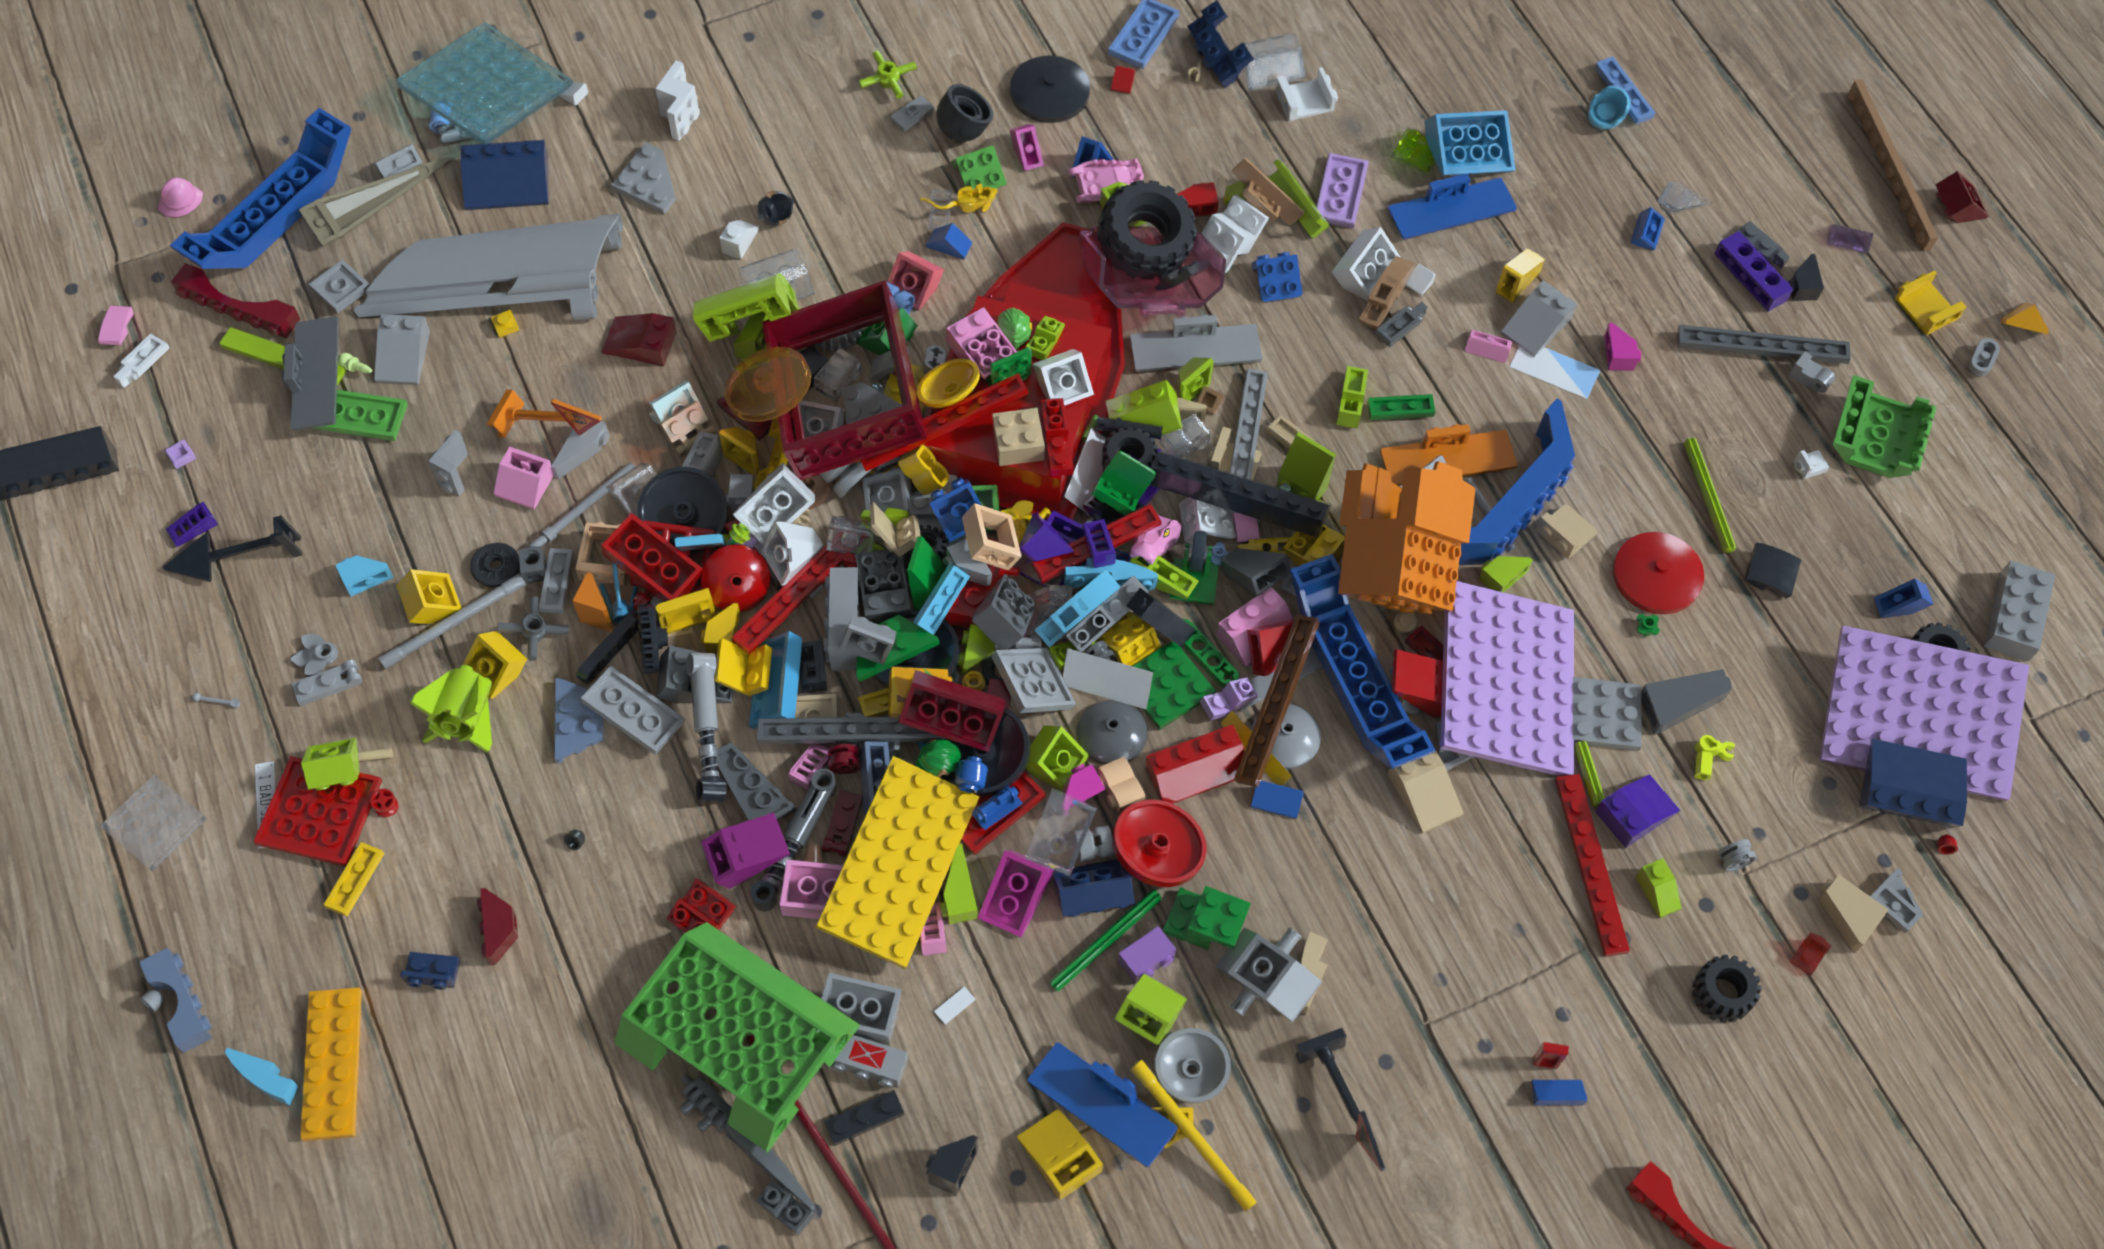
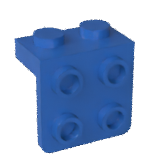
(1278, 276)

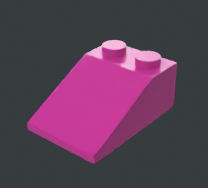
(1015, 893)

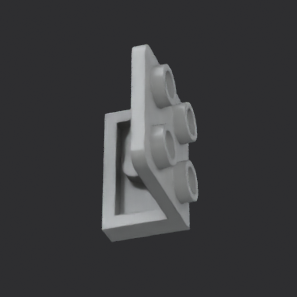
(445, 463)

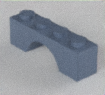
(187, 1025)

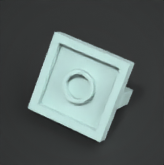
(672, 402)

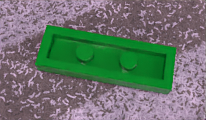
(1401, 407)

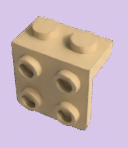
(1223, 452)
(1566, 530)

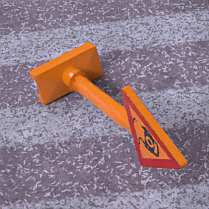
(510, 410)

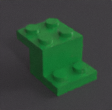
(1207, 918)

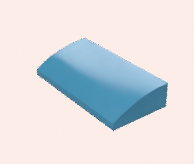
(781, 695)

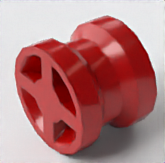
(378, 802)

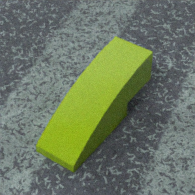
(1352, 397)

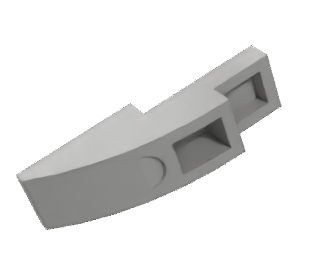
(1104, 615)

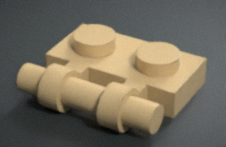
(683, 422)

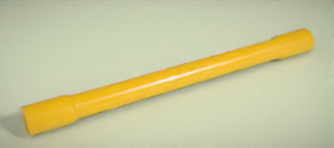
(1236, 1188)

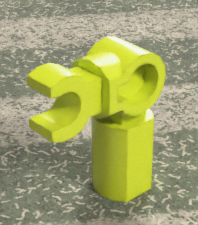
(1707, 748)

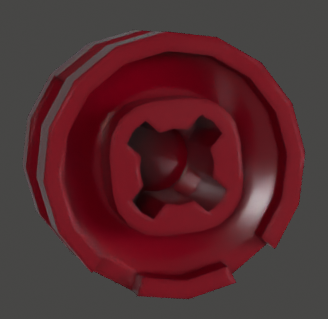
(844, 759)

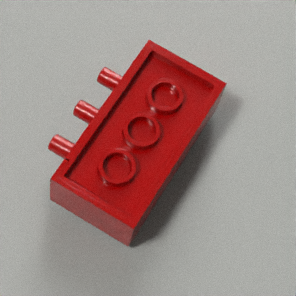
(973, 595)

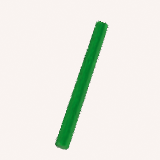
(1105, 940)

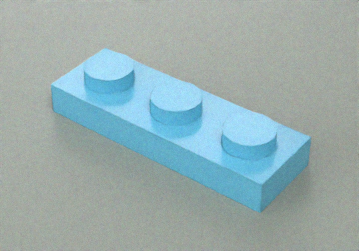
(941, 599)

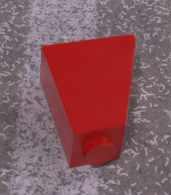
(1267, 646)

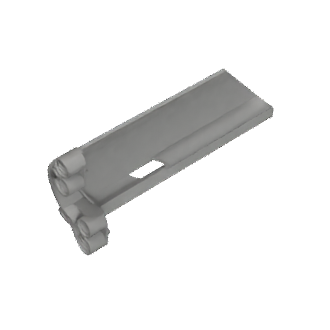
(459, 270)

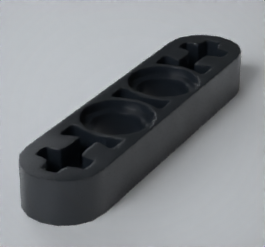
(608, 648)

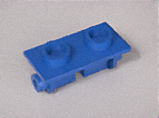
(997, 807)

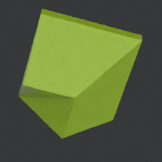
(1194, 377)

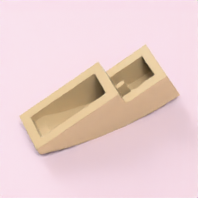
(1310, 960)

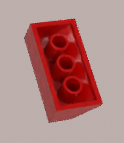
(1195, 765)

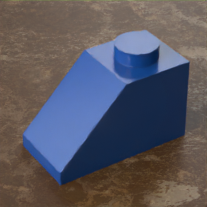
(1904, 599)

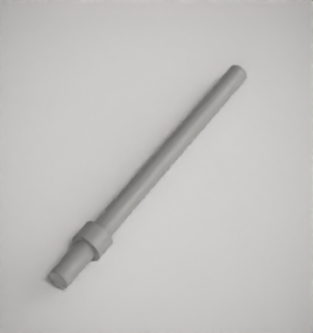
(550, 532)

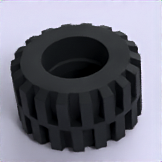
(1130, 442)
(1941, 636)
(1739, 976)

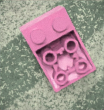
(979, 340)

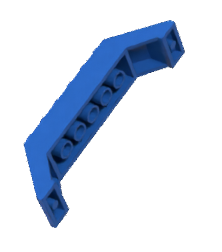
(275, 202)
(1527, 494)
(1355, 668)

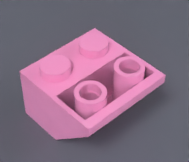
(522, 478)

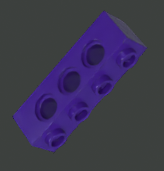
(1753, 271)

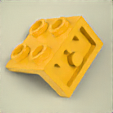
(1131, 639)
(743, 671)

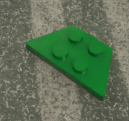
(908, 642)

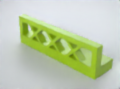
(1311, 219)

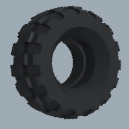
(1153, 205)

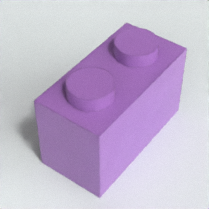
(1147, 955)

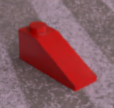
(1201, 199)

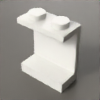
(1306, 97)

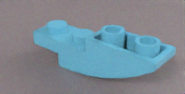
(1120, 571)
(1077, 608)

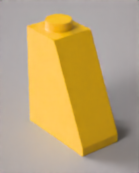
(1519, 274)

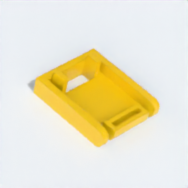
(685, 611)

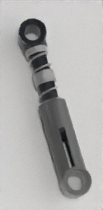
(795, 836)

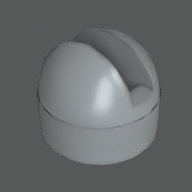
(152, 1000)

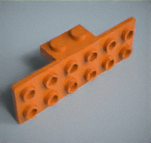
(1467, 452)

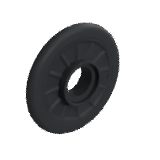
(485, 555)

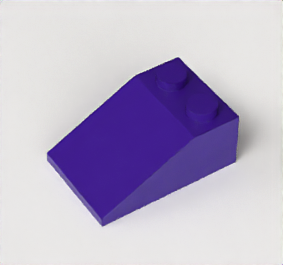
(1636, 810)

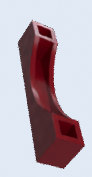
(271, 315)

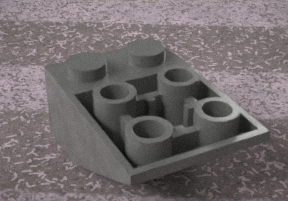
(882, 585)
(1004, 613)
(674, 681)

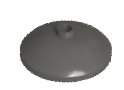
(1107, 743)

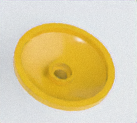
(948, 383)

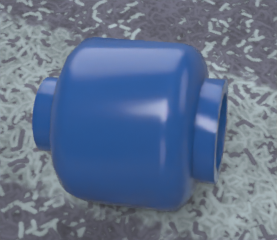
(971, 774)

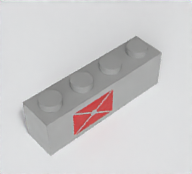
(872, 1061)

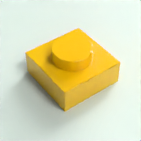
(505, 323)

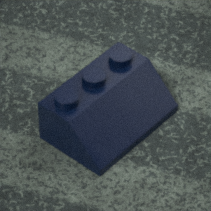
(1093, 888)

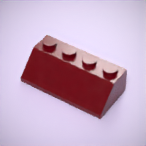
(952, 711)

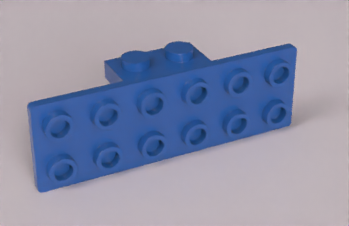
(1451, 204)
(1103, 1103)

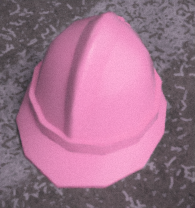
(179, 198)

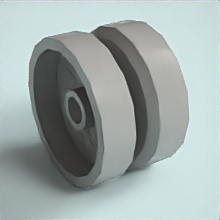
(849, 475)

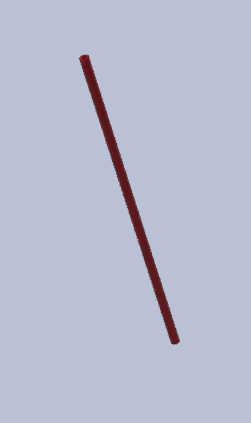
(839, 1172)

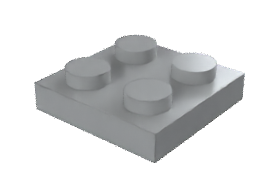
(339, 286)

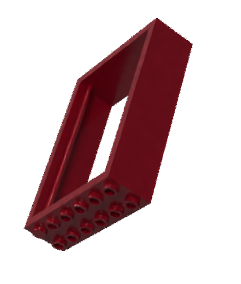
(867, 436)

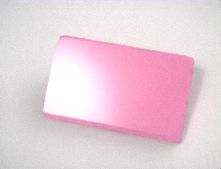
(1488, 346)

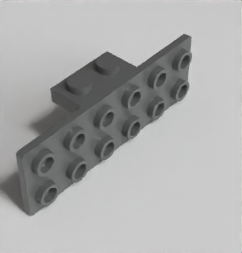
(312, 373)

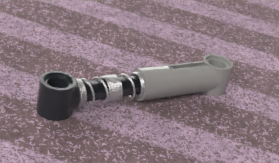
(701, 670)

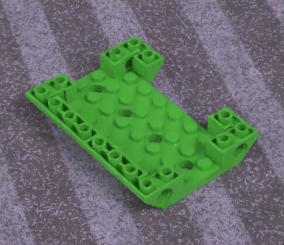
(749, 1000)

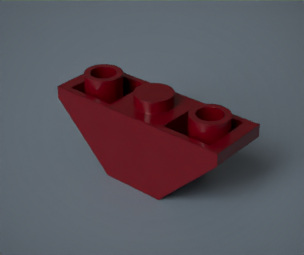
(497, 926)

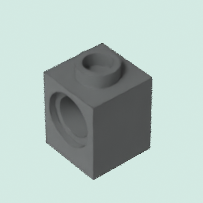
(536, 571)

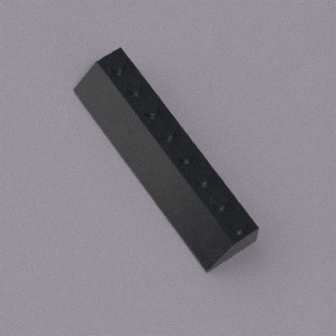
(56, 462)
(1239, 494)

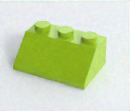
(1148, 405)

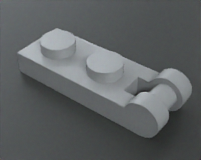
(327, 683)

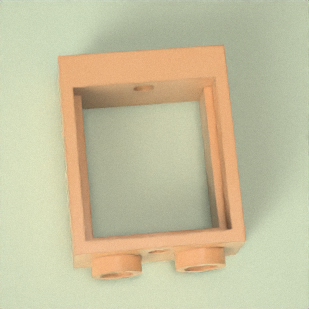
(1005, 552)
(600, 572)

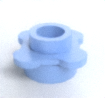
(1218, 548)

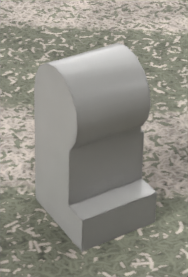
(1812, 374)

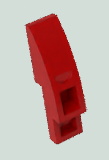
(1056, 437)

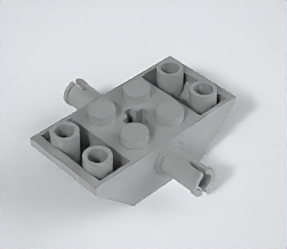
(1283, 987)

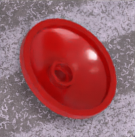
(732, 562)

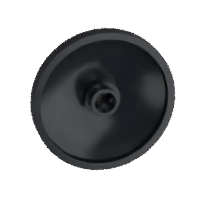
(1050, 89)
(686, 499)
(939, 657)
(1006, 755)

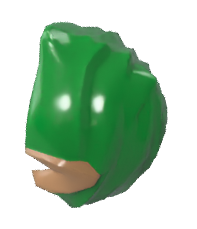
(938, 758)

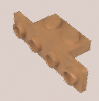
(1265, 194)

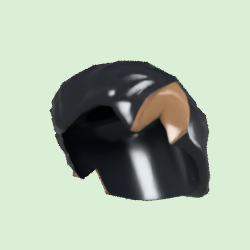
(775, 208)

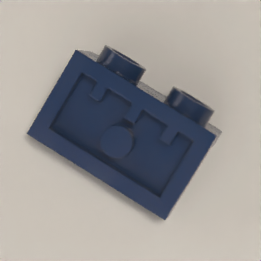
(431, 970)

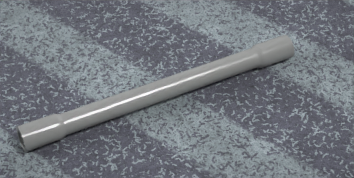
(398, 653)

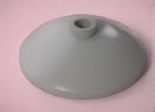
(1299, 745)
(1192, 1049)

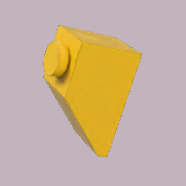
(721, 627)

